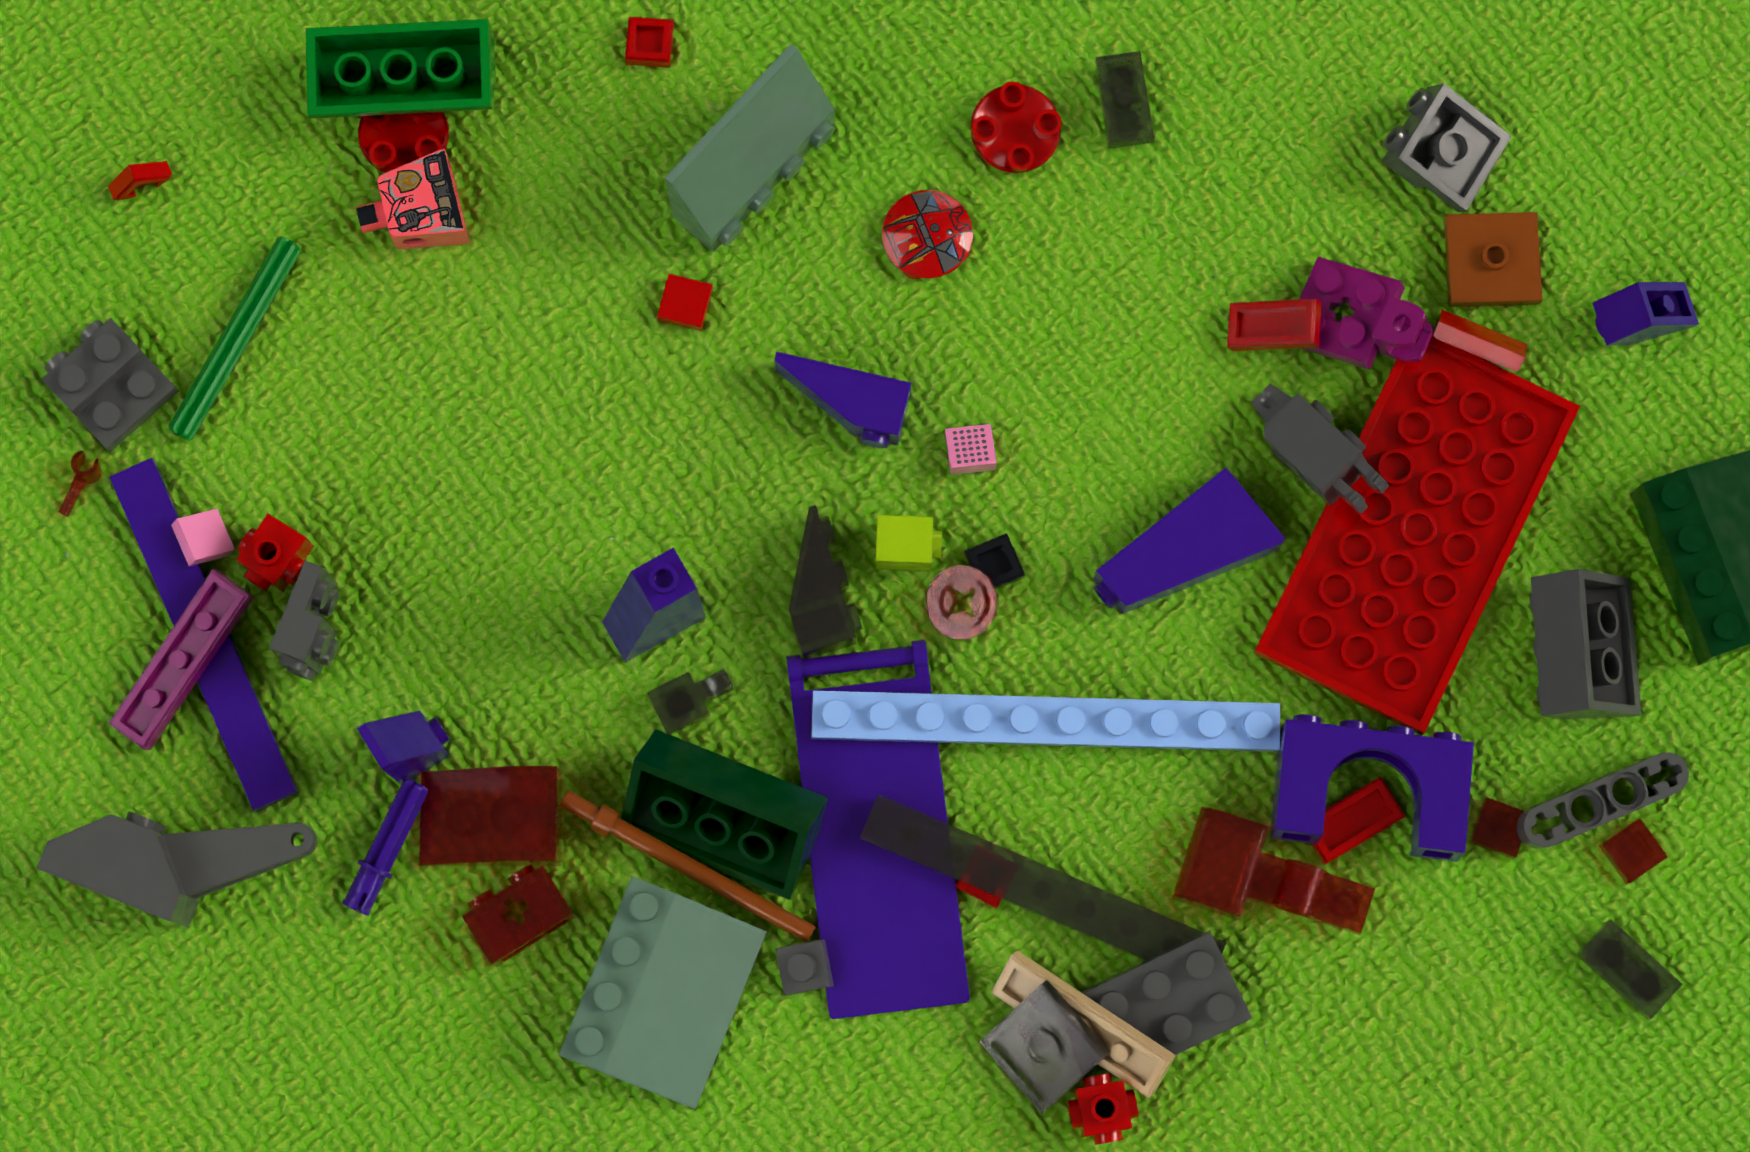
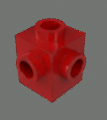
(270, 539)
(1083, 1112)

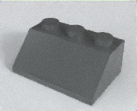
(1585, 645)

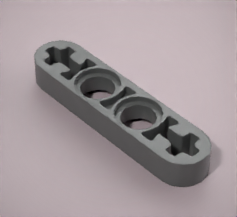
(1601, 797)

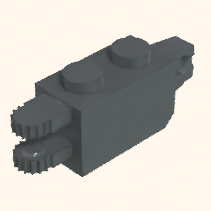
(1314, 448)

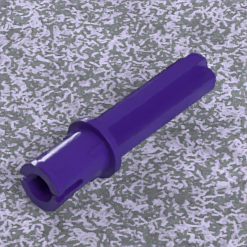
(385, 847)

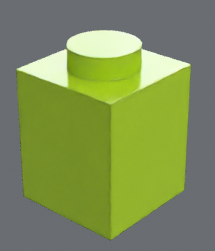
(906, 543)

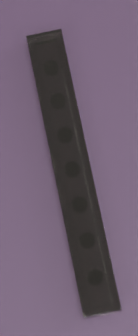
(1023, 881)

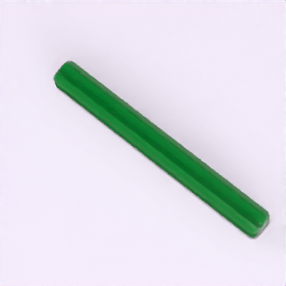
(234, 338)

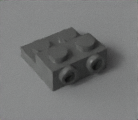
(1445, 146)
(108, 383)
(303, 636)

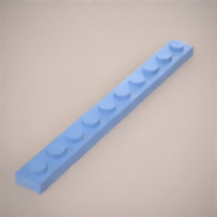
(1045, 721)

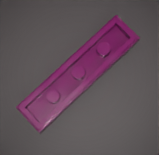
(181, 660)

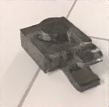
(683, 702)

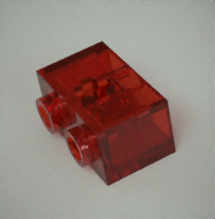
(505, 938)

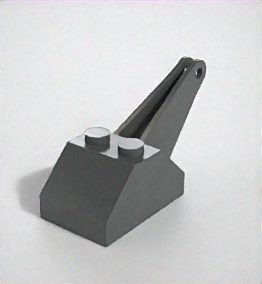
(169, 871)

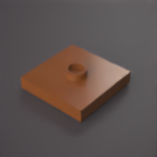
(1492, 259)

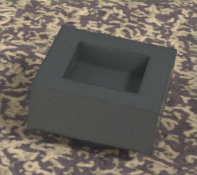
(804, 967)

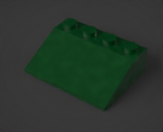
(1702, 545)

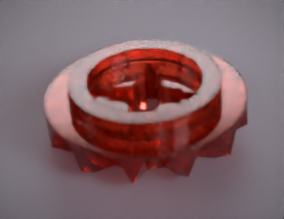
(942, 600)

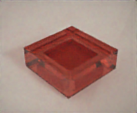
(1497, 828)
(1633, 851)

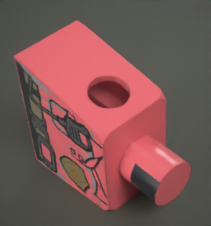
(418, 205)

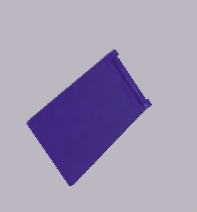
(883, 918)

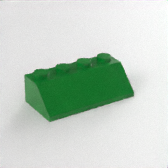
(400, 68)

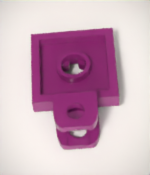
(1378, 318)

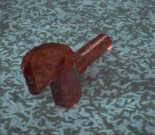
(79, 481)

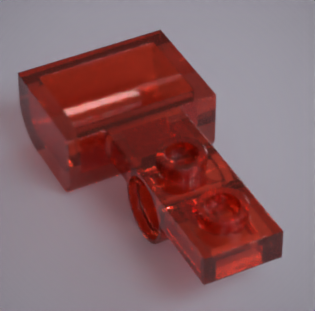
(1228, 867)

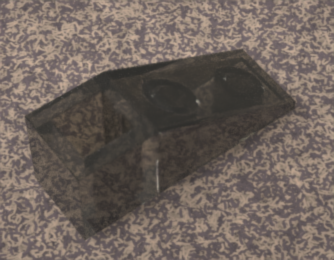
(817, 601)

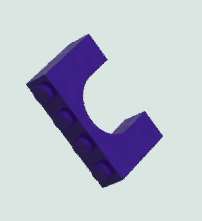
(1434, 768)

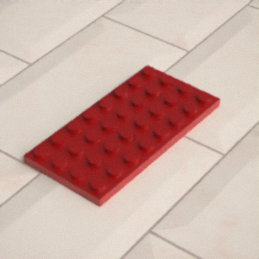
(1398, 590)

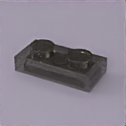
(1124, 100)
(1629, 969)

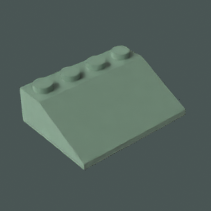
(750, 151)
(663, 992)

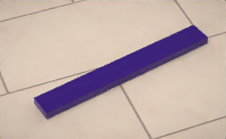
(225, 679)

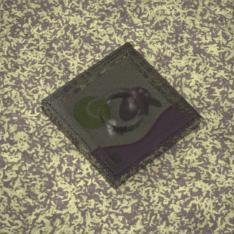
(1044, 1046)

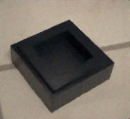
(997, 560)

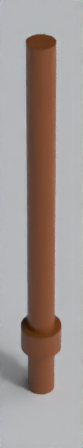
(607, 821)

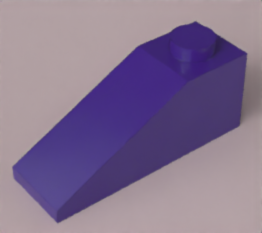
(858, 400)
(406, 744)

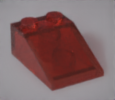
(492, 817)

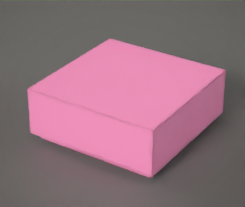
(203, 537)

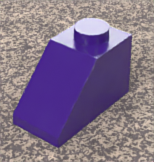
(1644, 312)

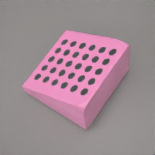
(970, 449)

